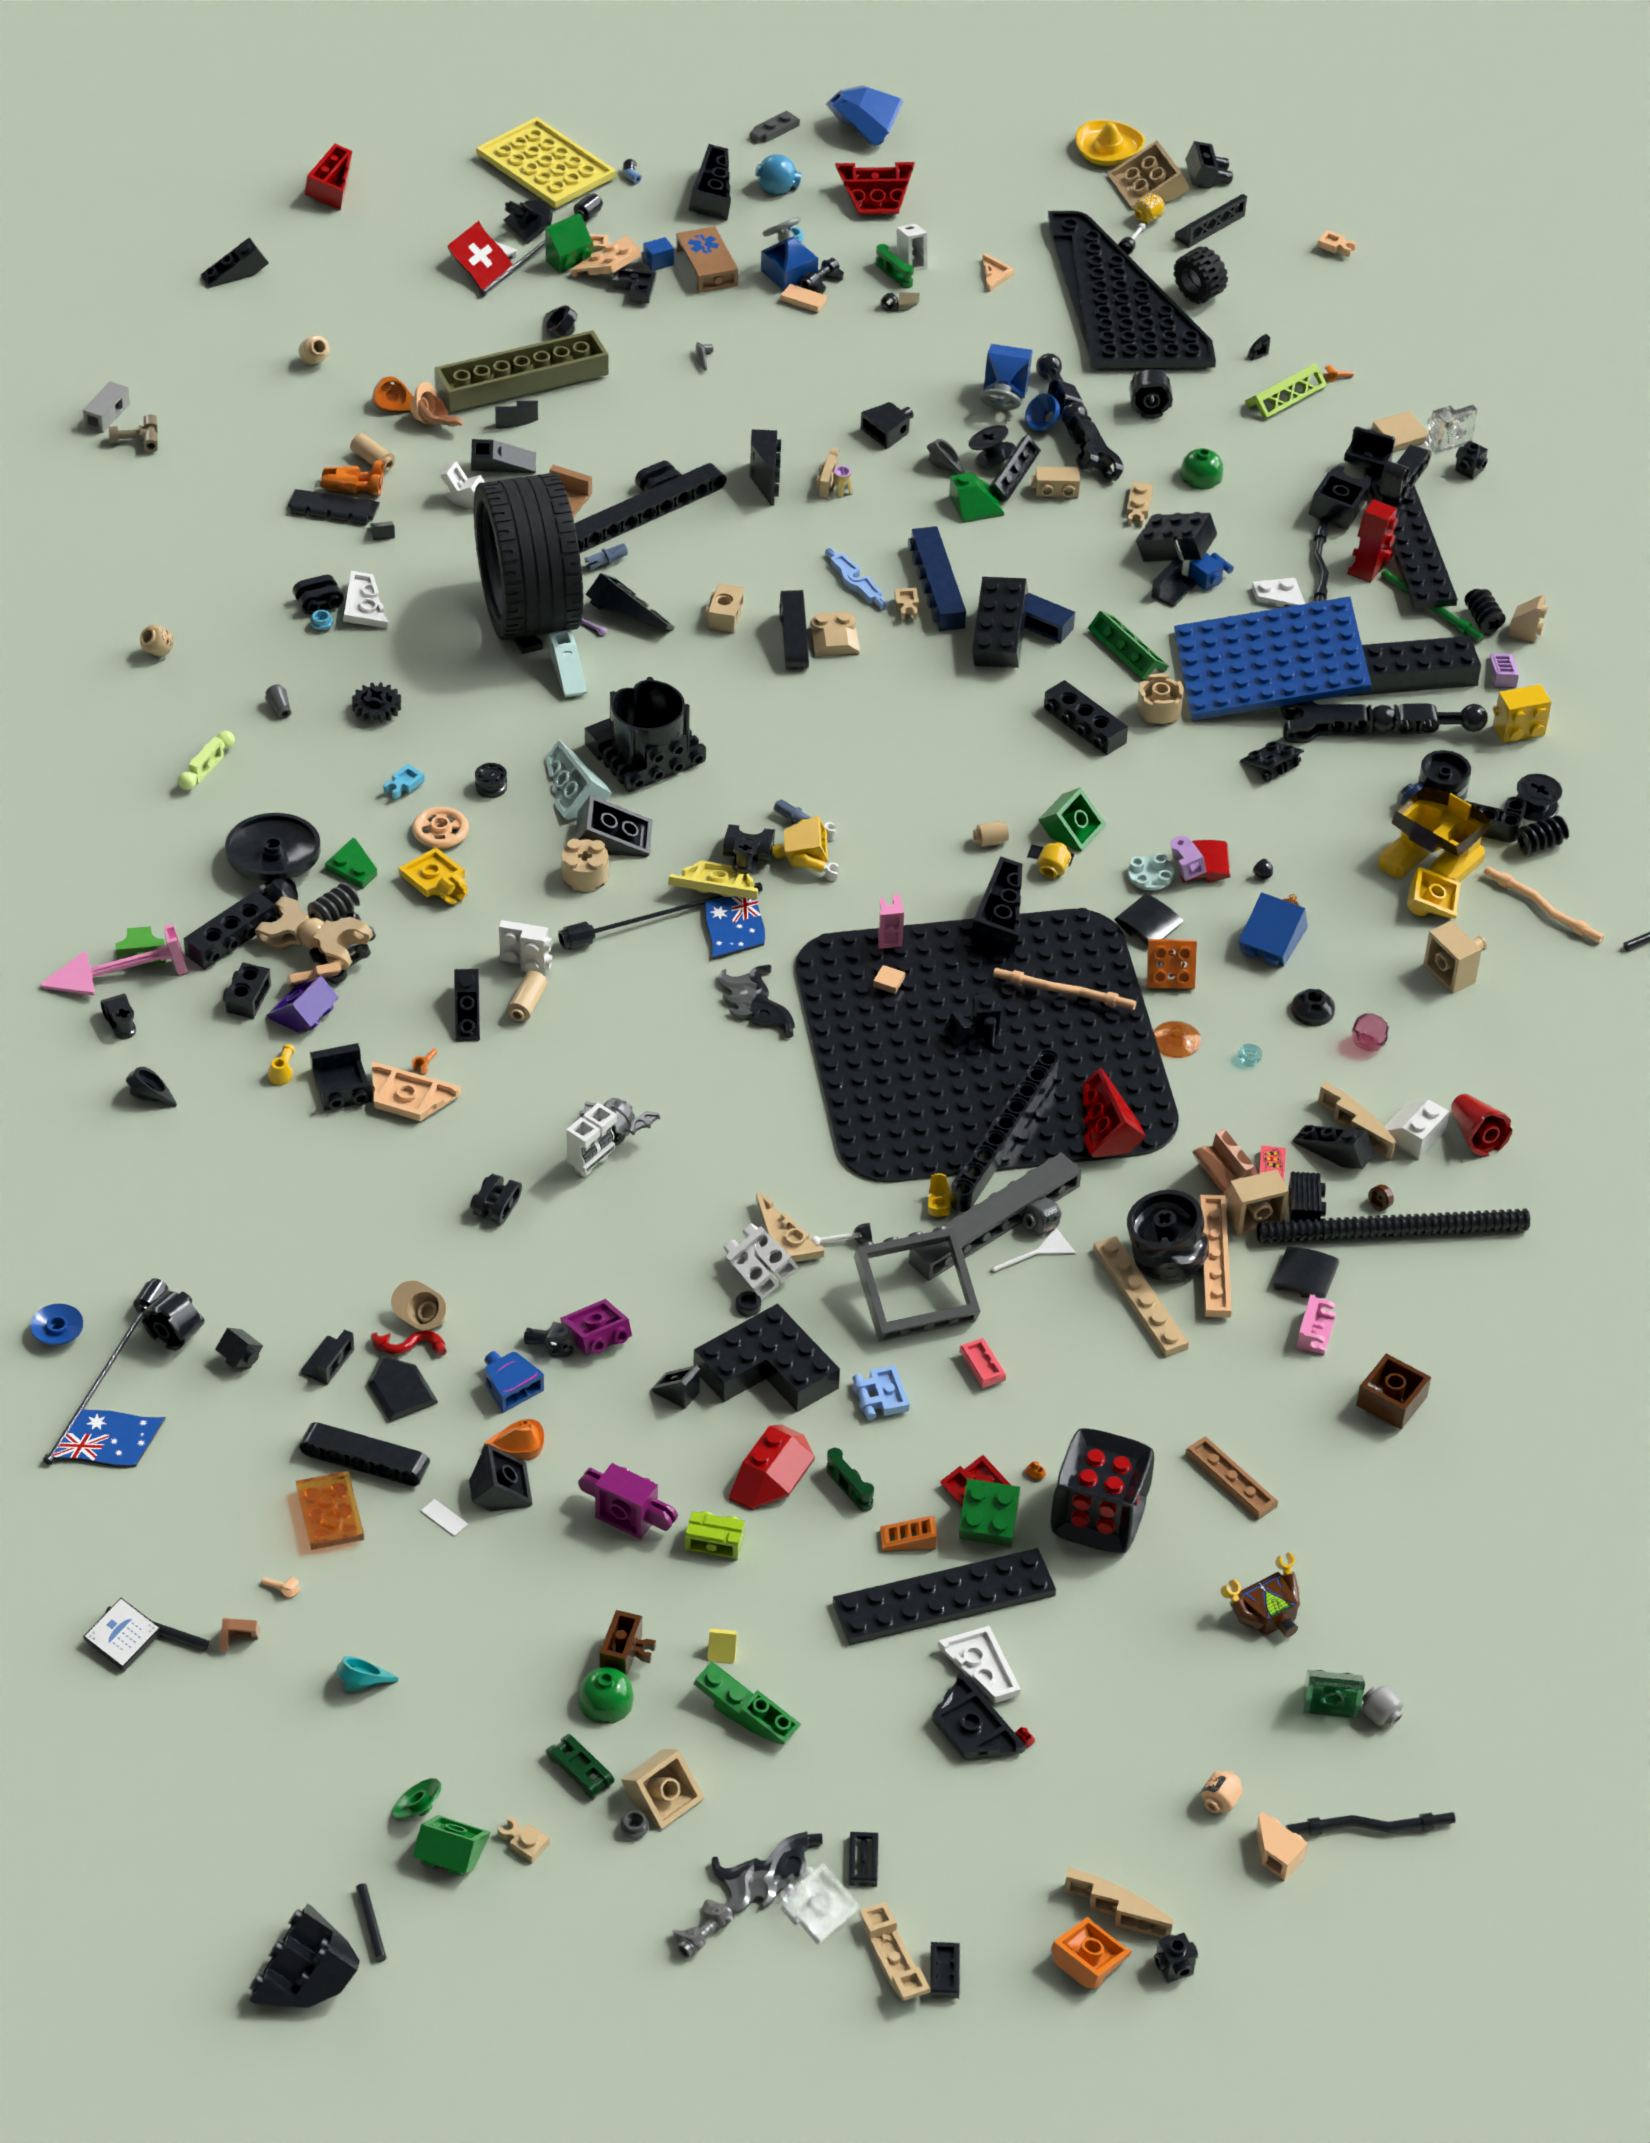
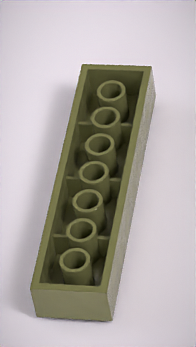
(521, 371)

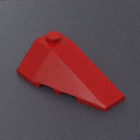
(1109, 1121)

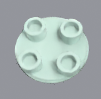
(1151, 872)

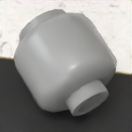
(1382, 1705)

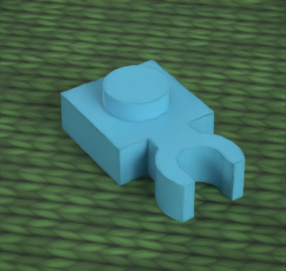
(405, 779)

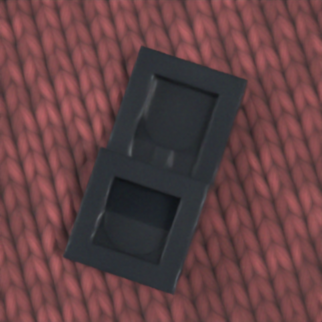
(515, 416)

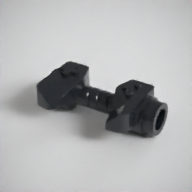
(829, 268)

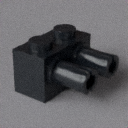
(1206, 167)

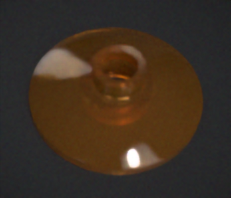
(1177, 1039)

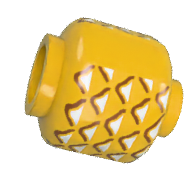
(1149, 208)

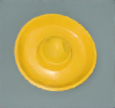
(1108, 142)

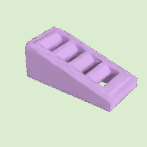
(1504, 670)

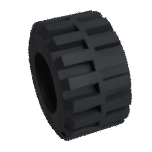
(1200, 274)

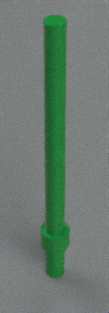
(1463, 626)

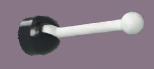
(1128, 243)
(861, 1234)

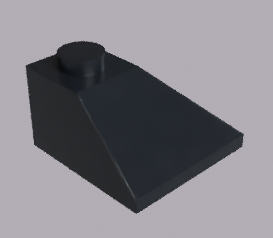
(500, 1481)

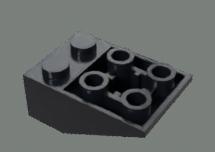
(765, 462)

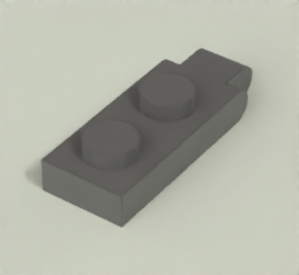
(774, 127)

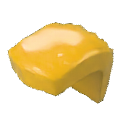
(939, 1196)

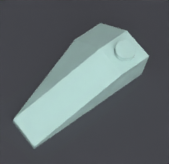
(572, 781)

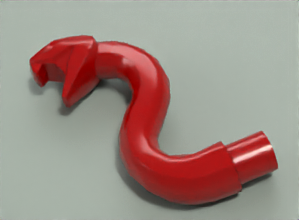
(382, 1343)

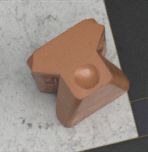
(1224, 1161)

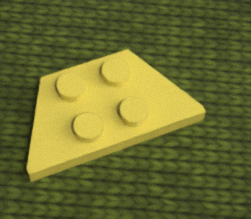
(715, 878)

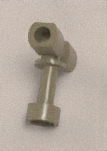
(146, 433)

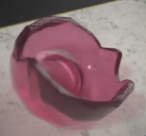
(1370, 1032)

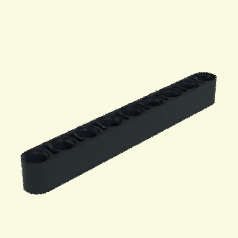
(648, 506)
(1004, 1130)

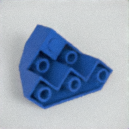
(866, 110)

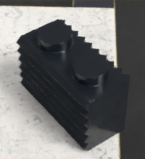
(1306, 1196)

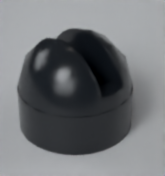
(893, 304)
(1263, 869)

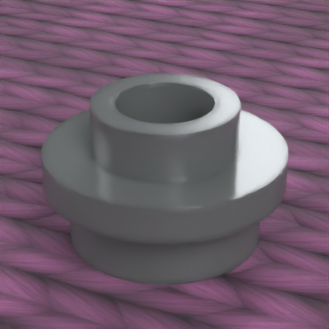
(634, 1818)

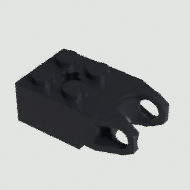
(1339, 498)

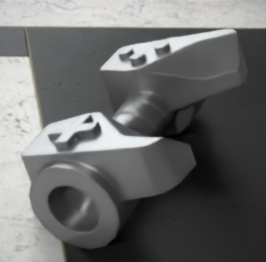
(693, 1939)

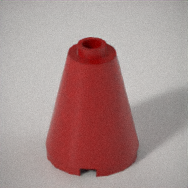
(1481, 1124)

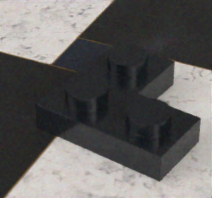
(639, 281)

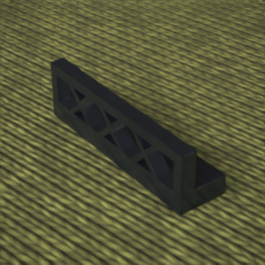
(1212, 222)

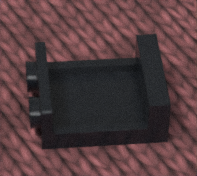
(340, 1077)

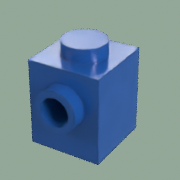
(658, 254)

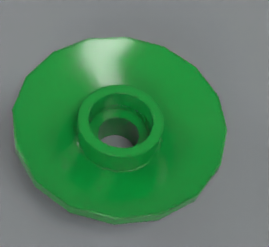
(417, 1799)

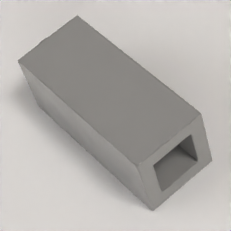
(106, 407)

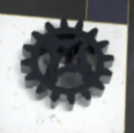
(376, 702)

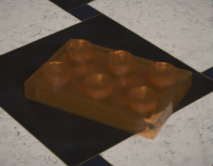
(329, 1510)

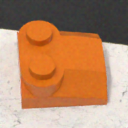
(1088, 1953)

